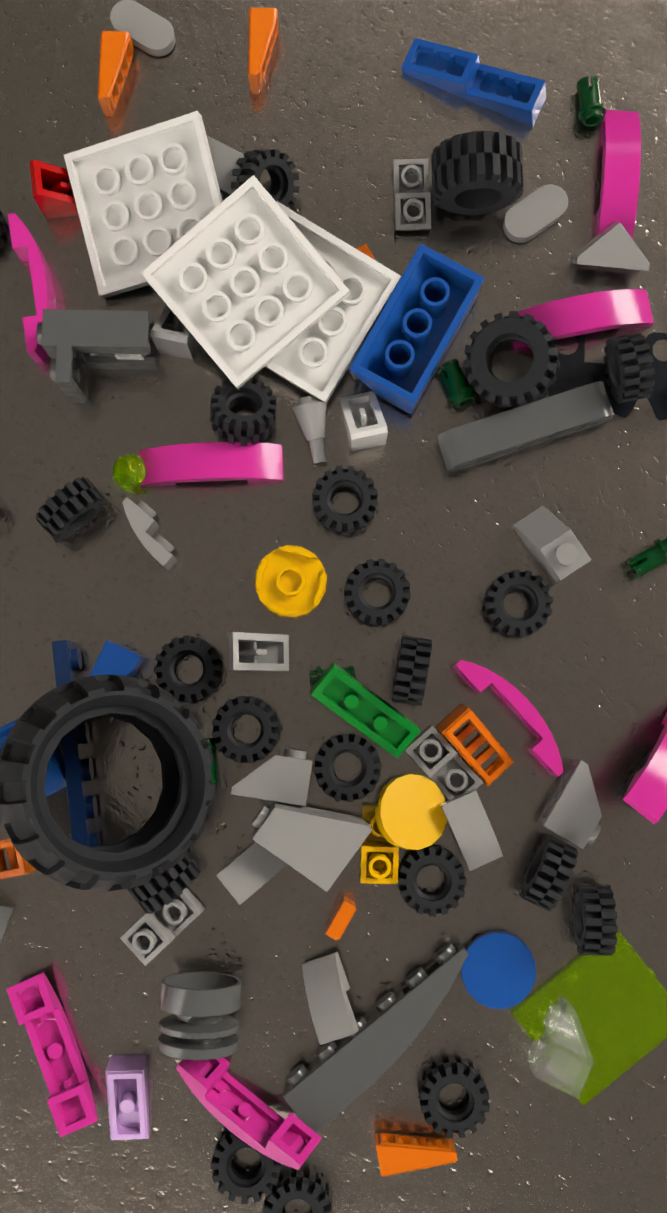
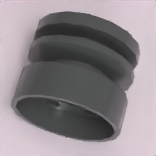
(199, 1015)

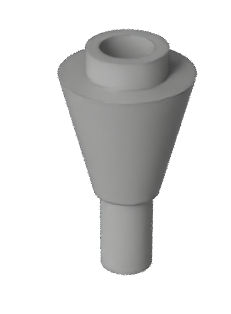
(312, 420)

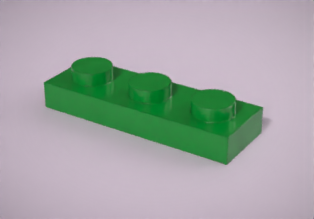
(364, 710)

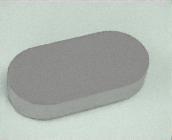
(146, 28)
(535, 213)

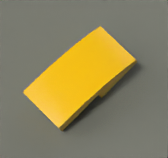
(378, 856)

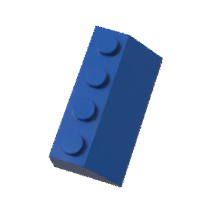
(416, 328)

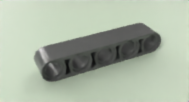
(525, 426)

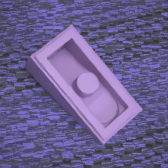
(128, 1096)

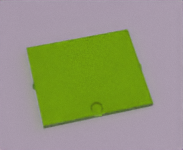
(617, 1007)

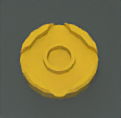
(290, 581)
(411, 812)

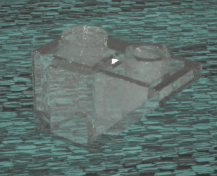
(562, 1052)

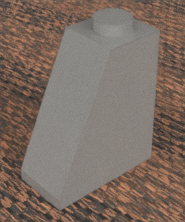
(310, 839)

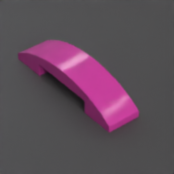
(619, 170)
(42, 283)
(592, 313)
(212, 463)
(544, 746)
(649, 785)
(56, 1052)
(246, 1115)

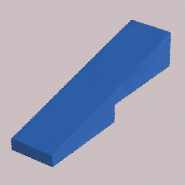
(487, 86)

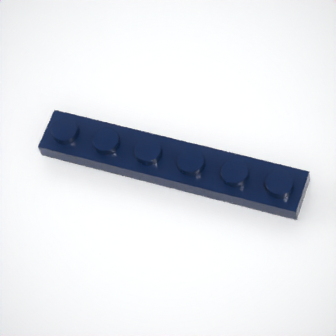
(77, 767)

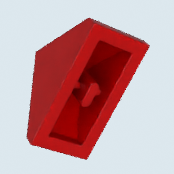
(52, 190)

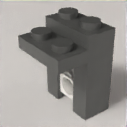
(94, 341)

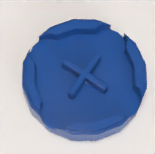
(498, 970)

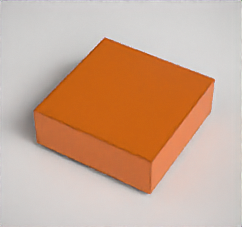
(340, 918)

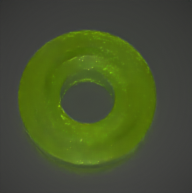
(129, 471)

